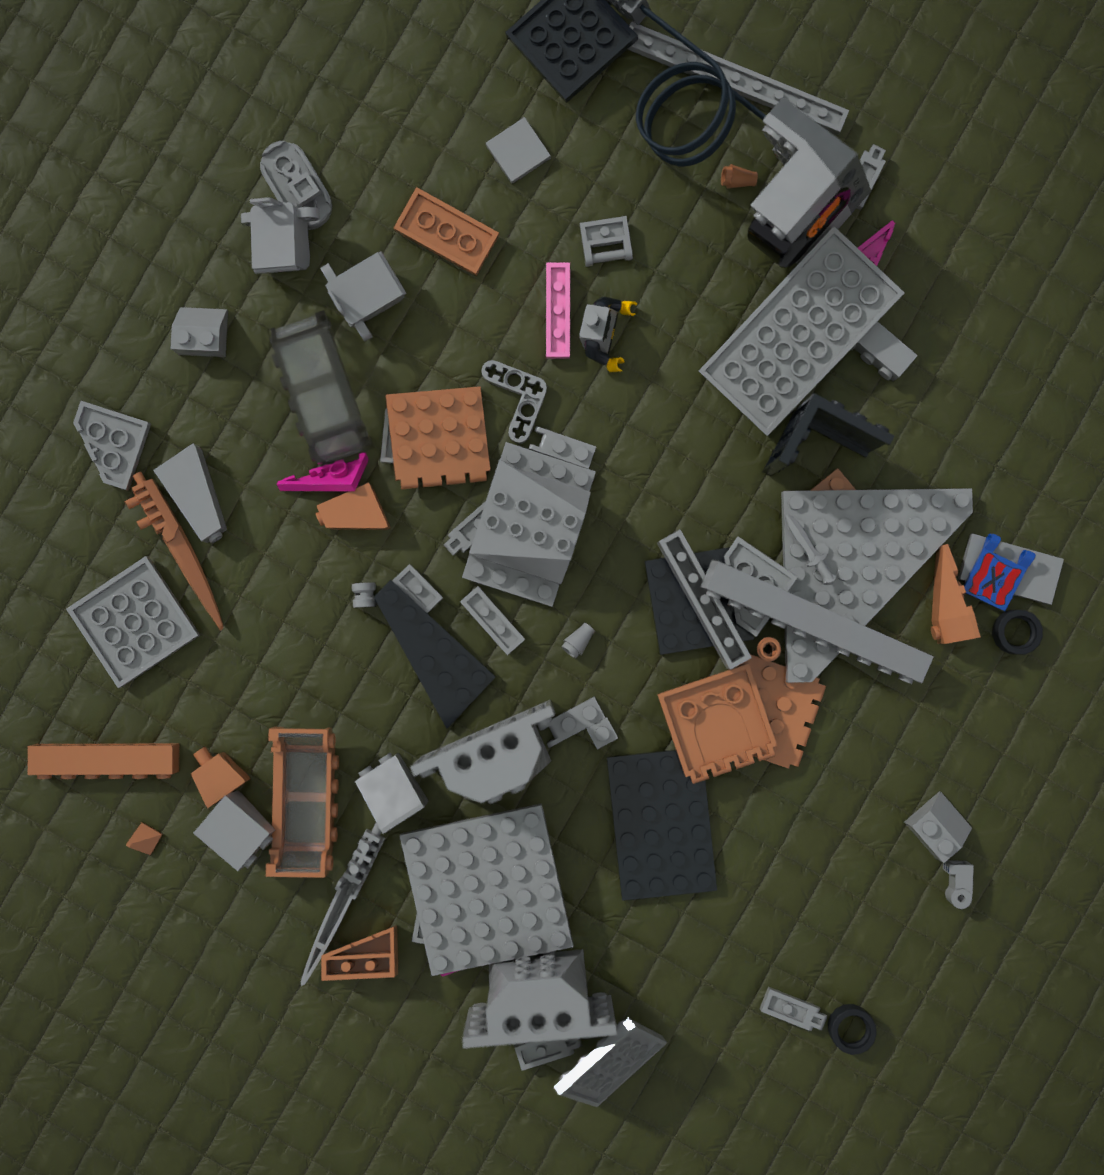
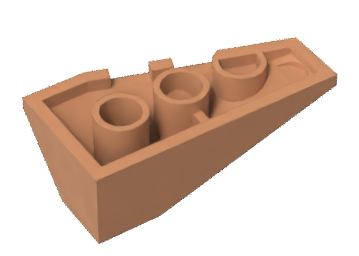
(950, 615)

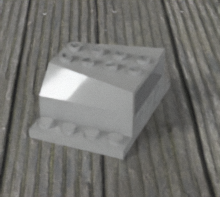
(529, 524)
(493, 758)
(537, 1002)

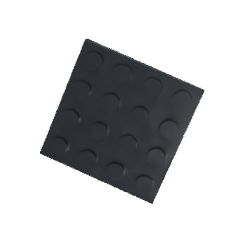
(571, 41)
(673, 615)

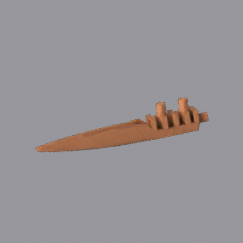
(164, 521)

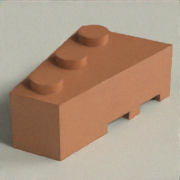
(364, 959)

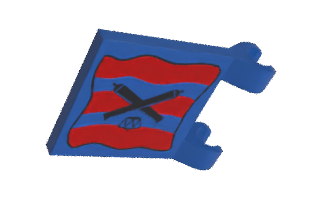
(995, 577)

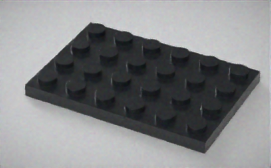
(660, 827)

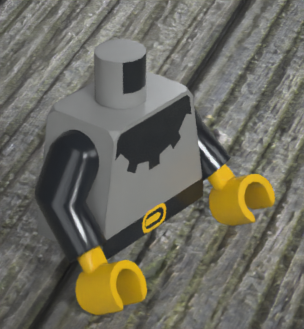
(599, 328)

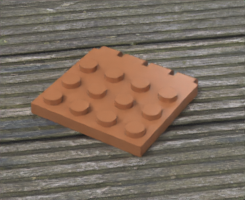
(438, 437)
(786, 708)
(718, 723)

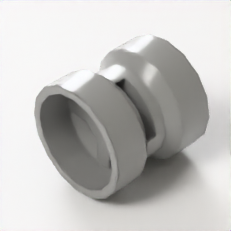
(364, 595)

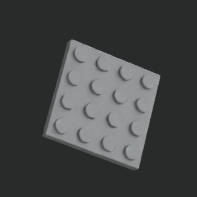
(133, 622)
(610, 1063)

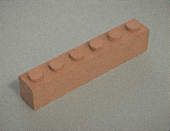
(103, 759)

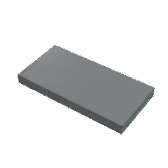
(1039, 579)

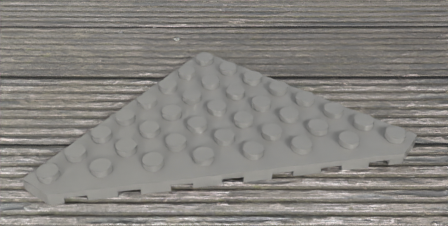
(871, 546)

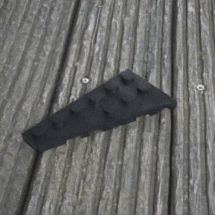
(441, 663)

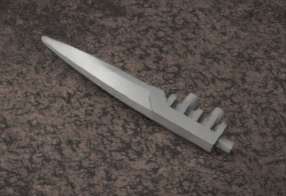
(347, 889)

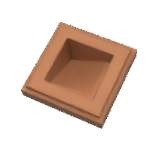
(144, 839)

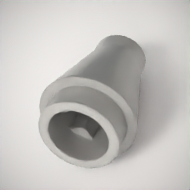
(578, 640)

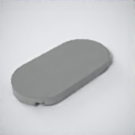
(281, 155)

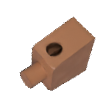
(216, 776)

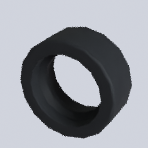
(1034, 640)
(859, 1046)

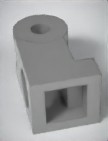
(960, 883)

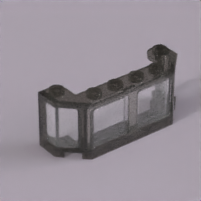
(319, 389)

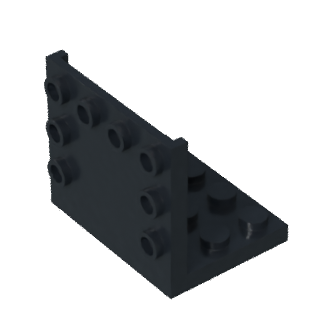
(830, 421)

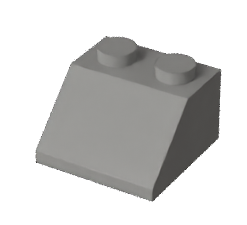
(200, 332)
(939, 827)

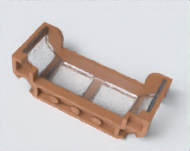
(303, 802)

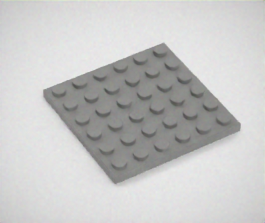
(486, 889)

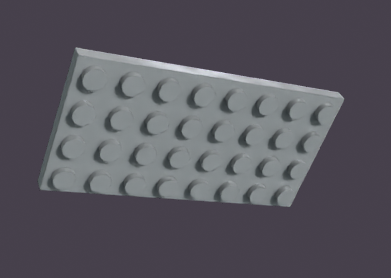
(801, 331)

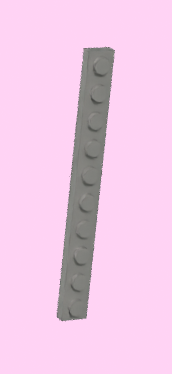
(742, 80)

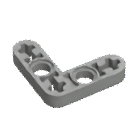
(526, 396)

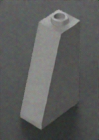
(192, 490)

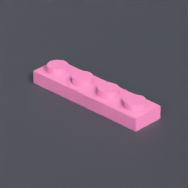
(557, 310)

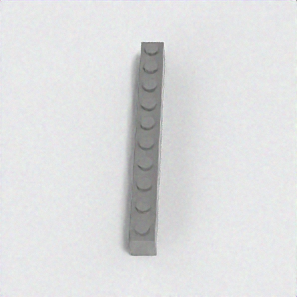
(816, 621)

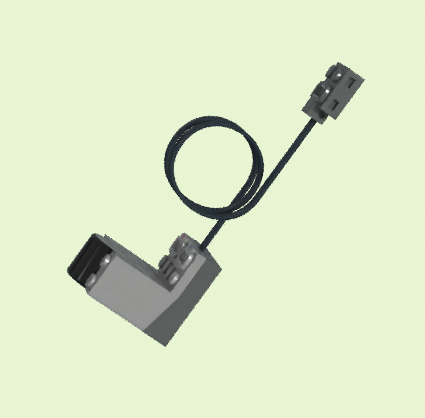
(819, 176)

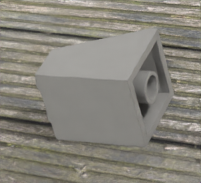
(390, 792)
(235, 830)

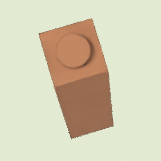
(353, 511)

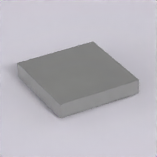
(518, 150)

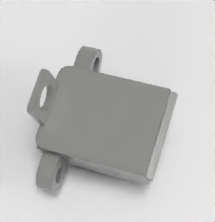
(279, 235)
(364, 291)

